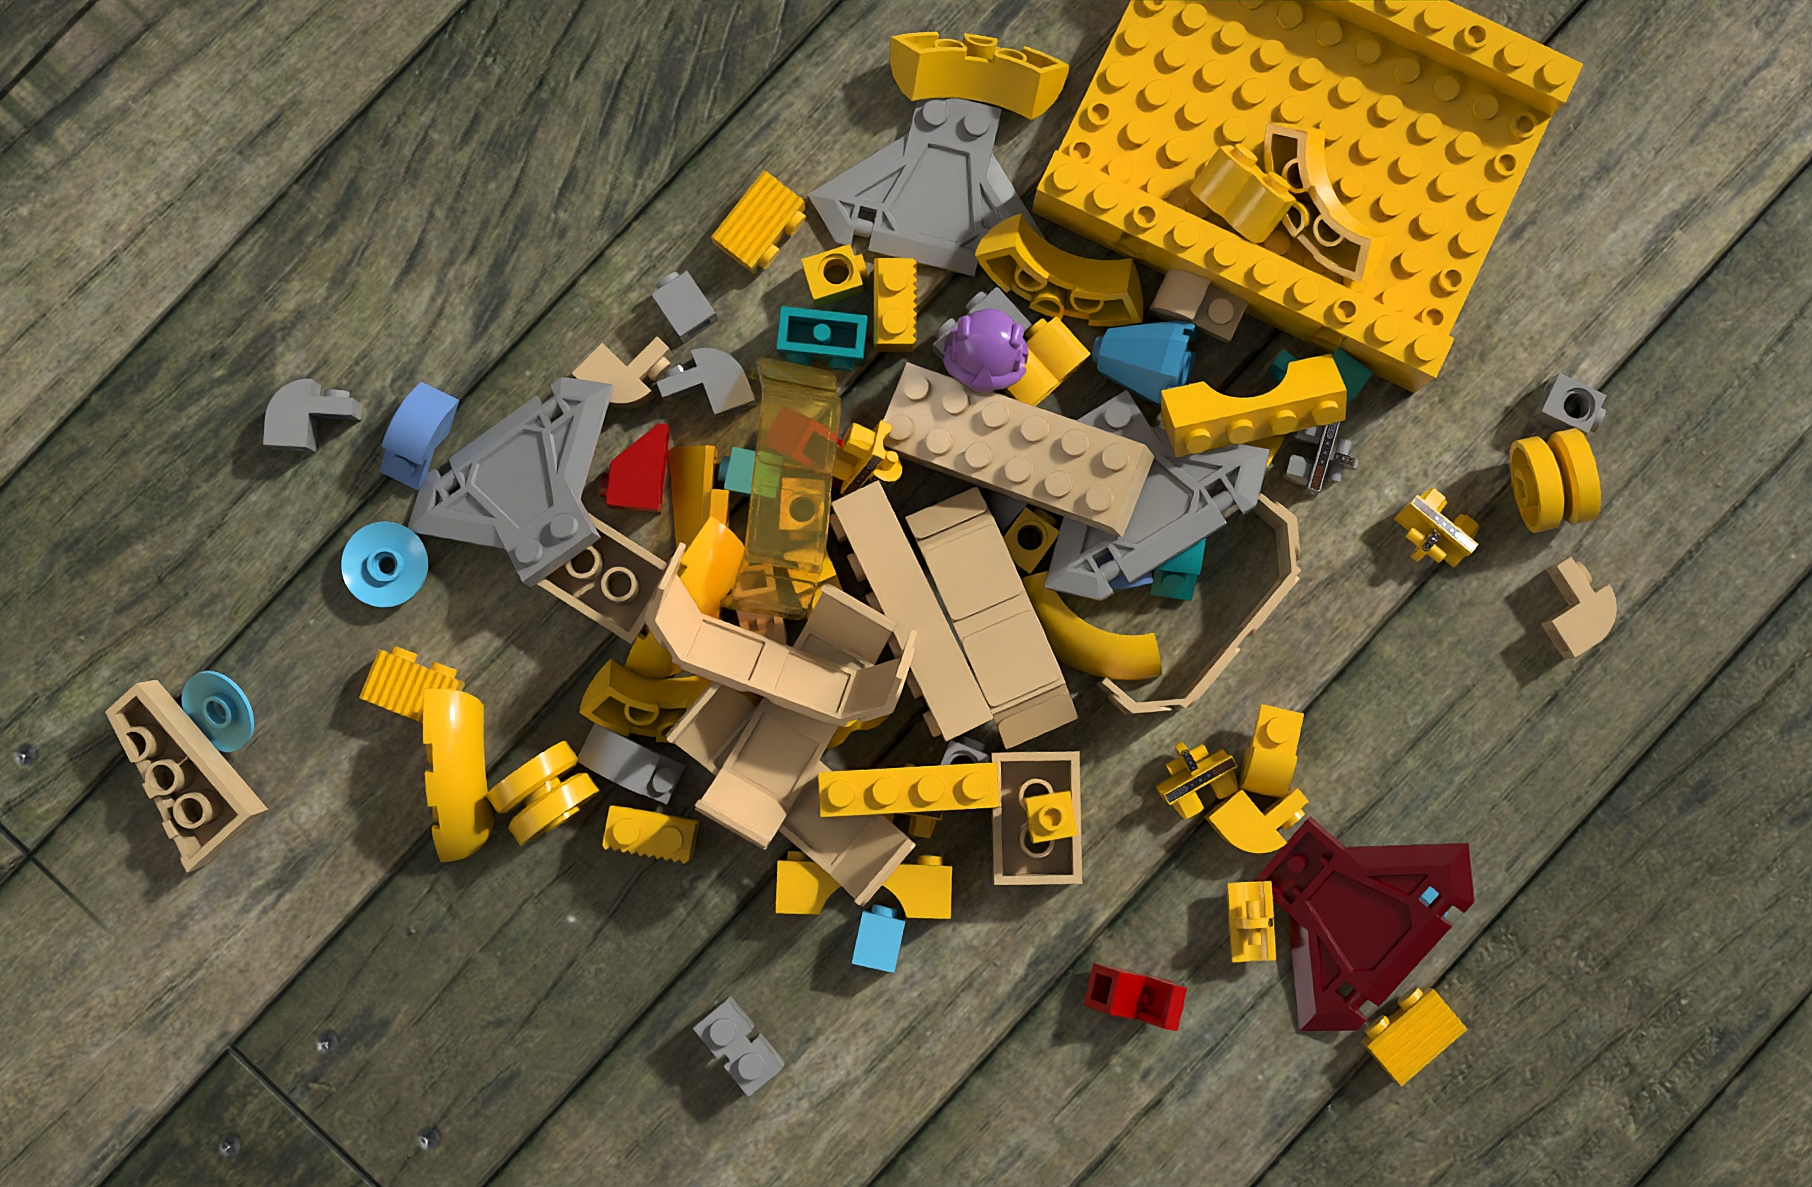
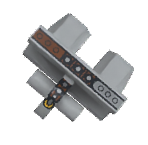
(1311, 472)

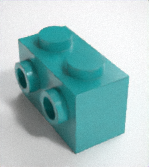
(822, 337)

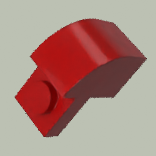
(1135, 996)

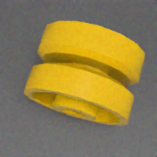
(1555, 480)
(546, 797)

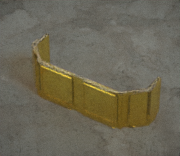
(788, 490)

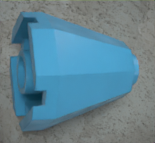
(1147, 357)

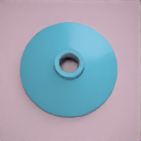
(363, 562)
(218, 710)

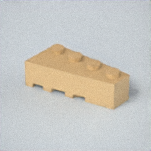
(184, 774)

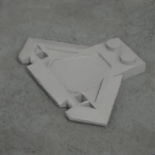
(929, 189)
(522, 482)
(1170, 510)

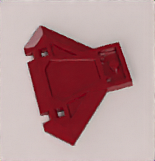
(1361, 917)

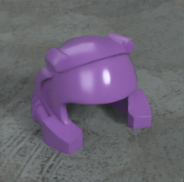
(986, 351)

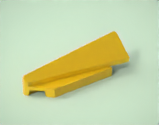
(695, 493)

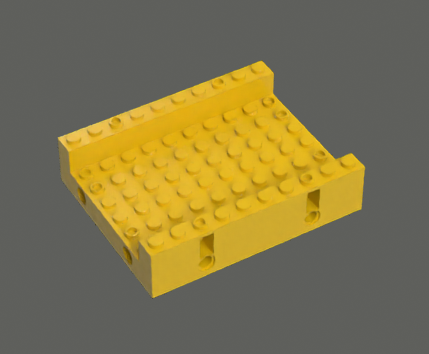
(1422, 143)

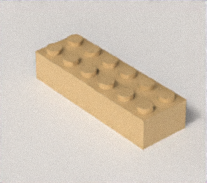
(1017, 449)
(904, 595)

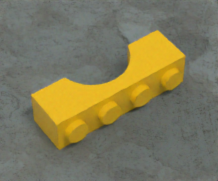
(1207, 420)
(908, 789)
(921, 886)

